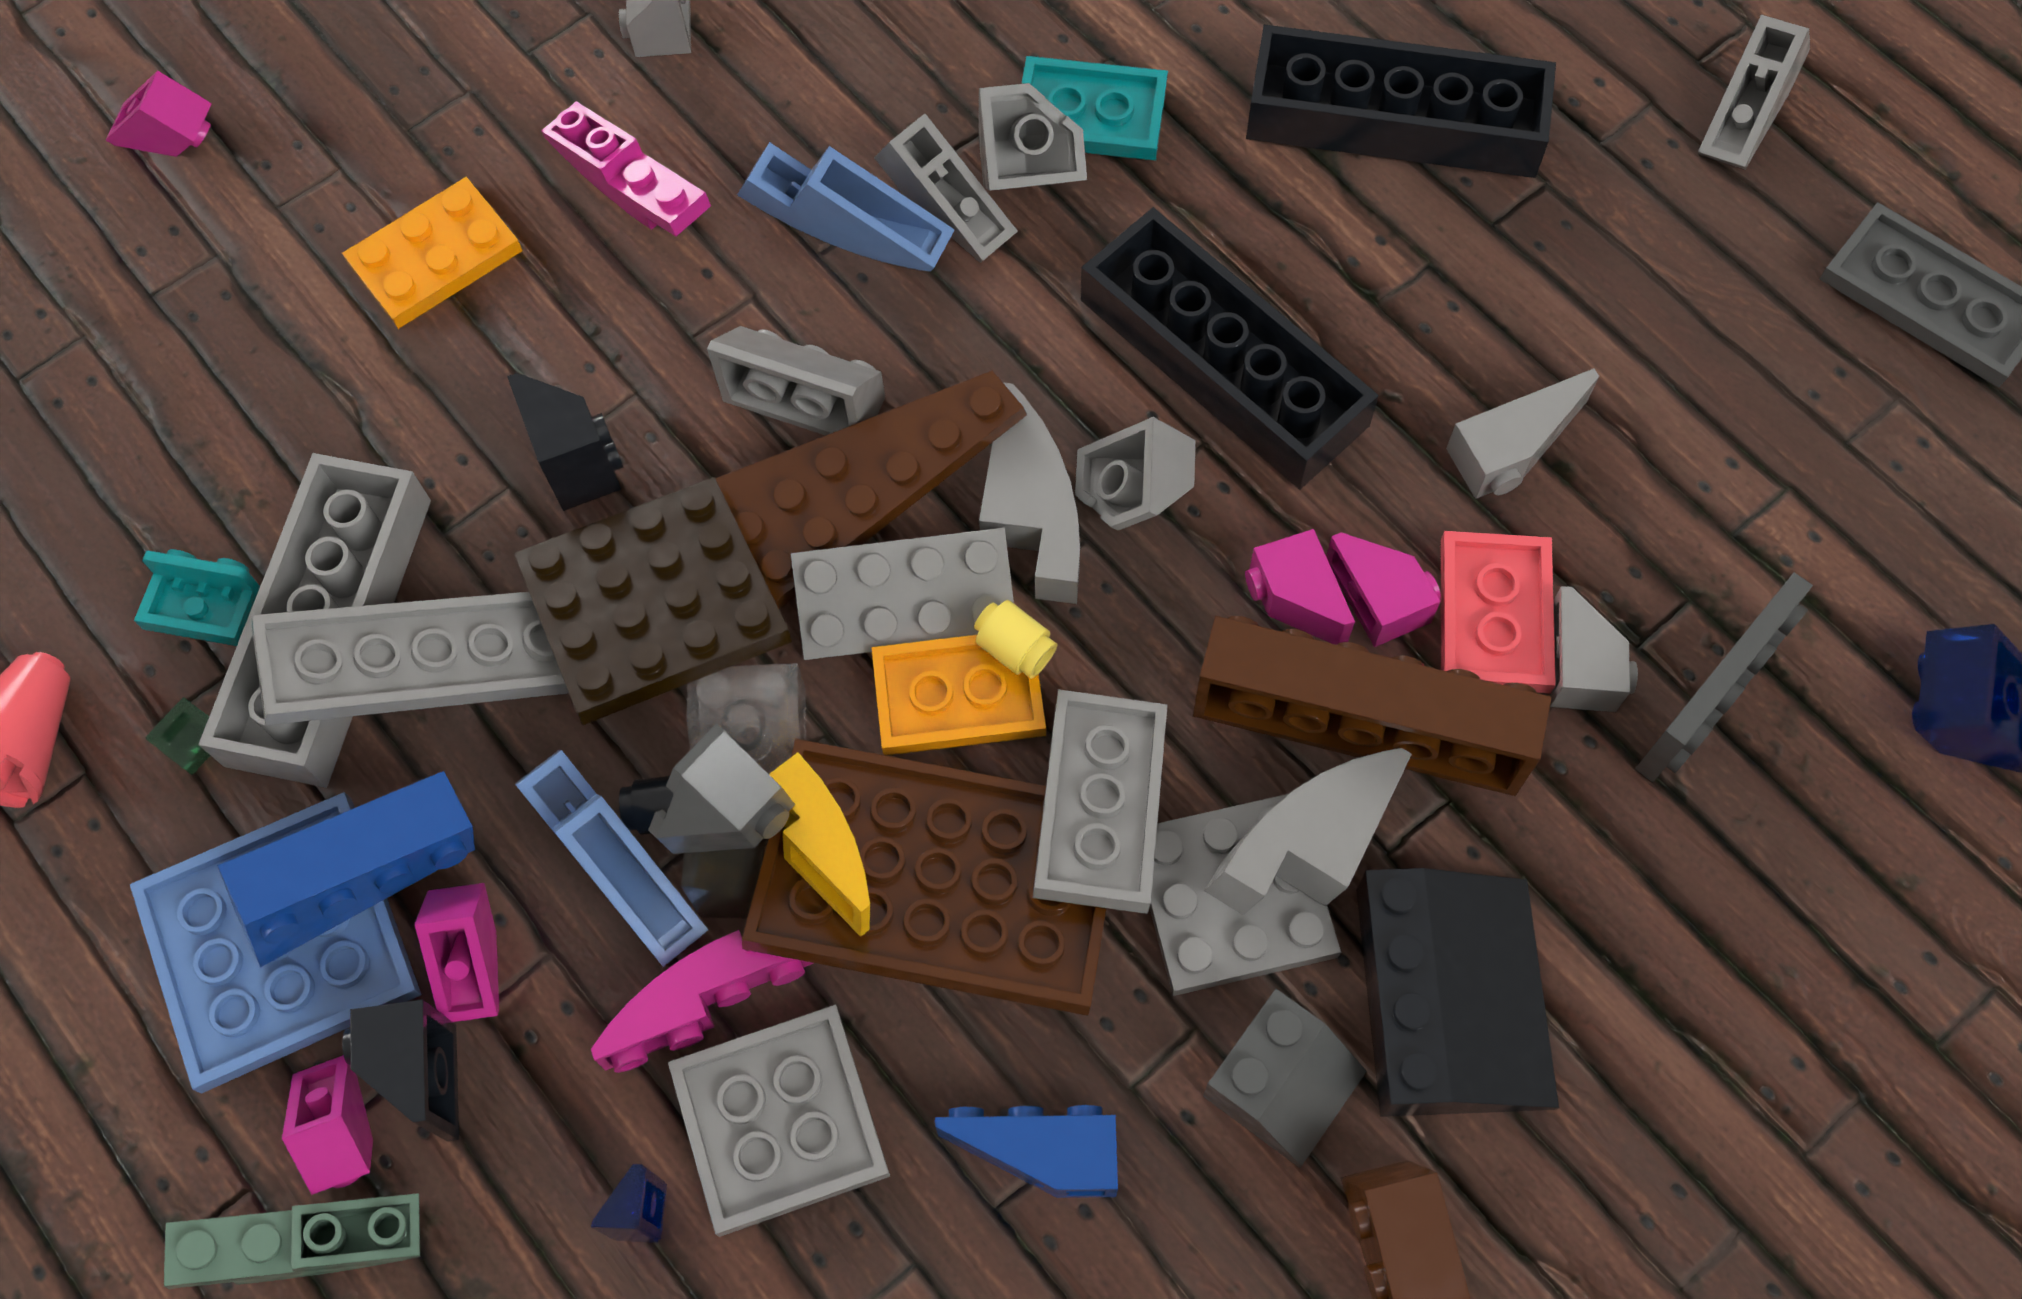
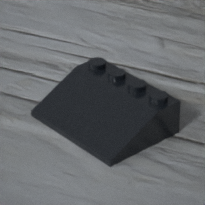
(1454, 993)

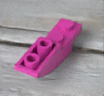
(623, 172)
(676, 1003)

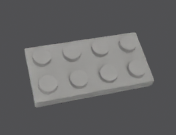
(898, 591)
(1101, 802)

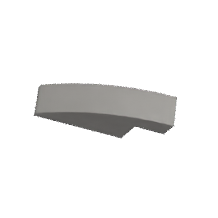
(1035, 503)
(1312, 834)

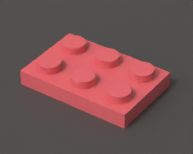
(1498, 608)

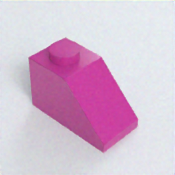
(161, 118)
(1300, 587)
(1383, 587)
(460, 951)
(328, 1126)

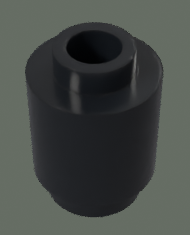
(642, 801)

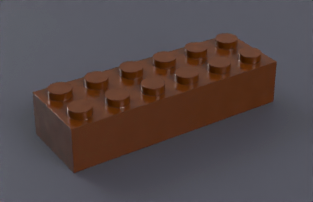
(1371, 704)

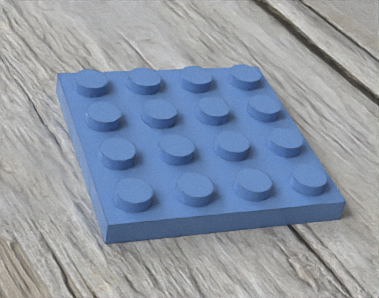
(218, 997)

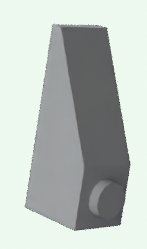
(1756, 91)
(941, 183)
(1507, 441)

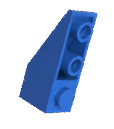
(1054, 1153)

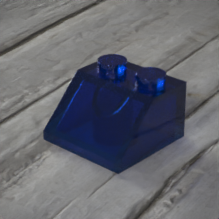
(1971, 696)

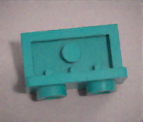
(197, 597)

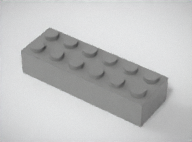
(337, 550)

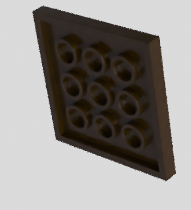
(651, 600)

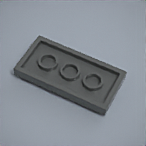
(1932, 293)
(1727, 680)

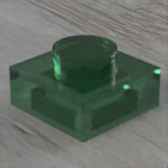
(180, 734)

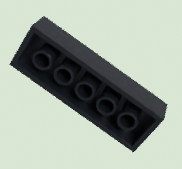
(1402, 101)
(1227, 347)

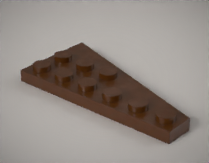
(861, 476)

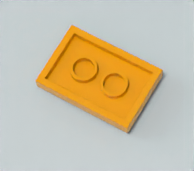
(432, 252)
(951, 697)

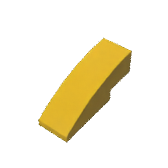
(822, 844)

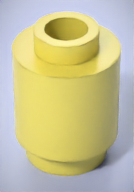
(1014, 638)

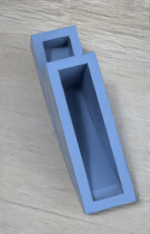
(846, 208)
(612, 857)

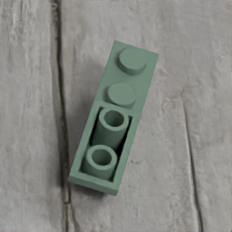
(292, 1242)

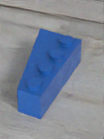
(345, 865)

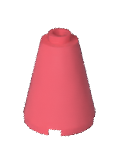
(30, 715)

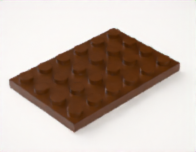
(946, 886)

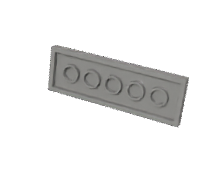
(402, 657)

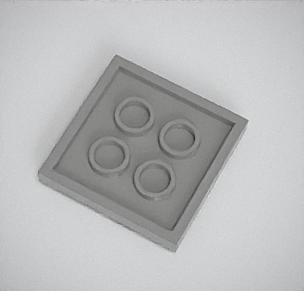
(1206, 939)
(777, 1120)

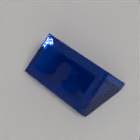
(634, 1208)

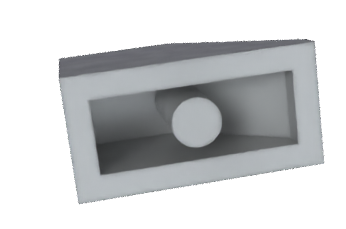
(1589, 657)

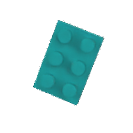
(1111, 103)

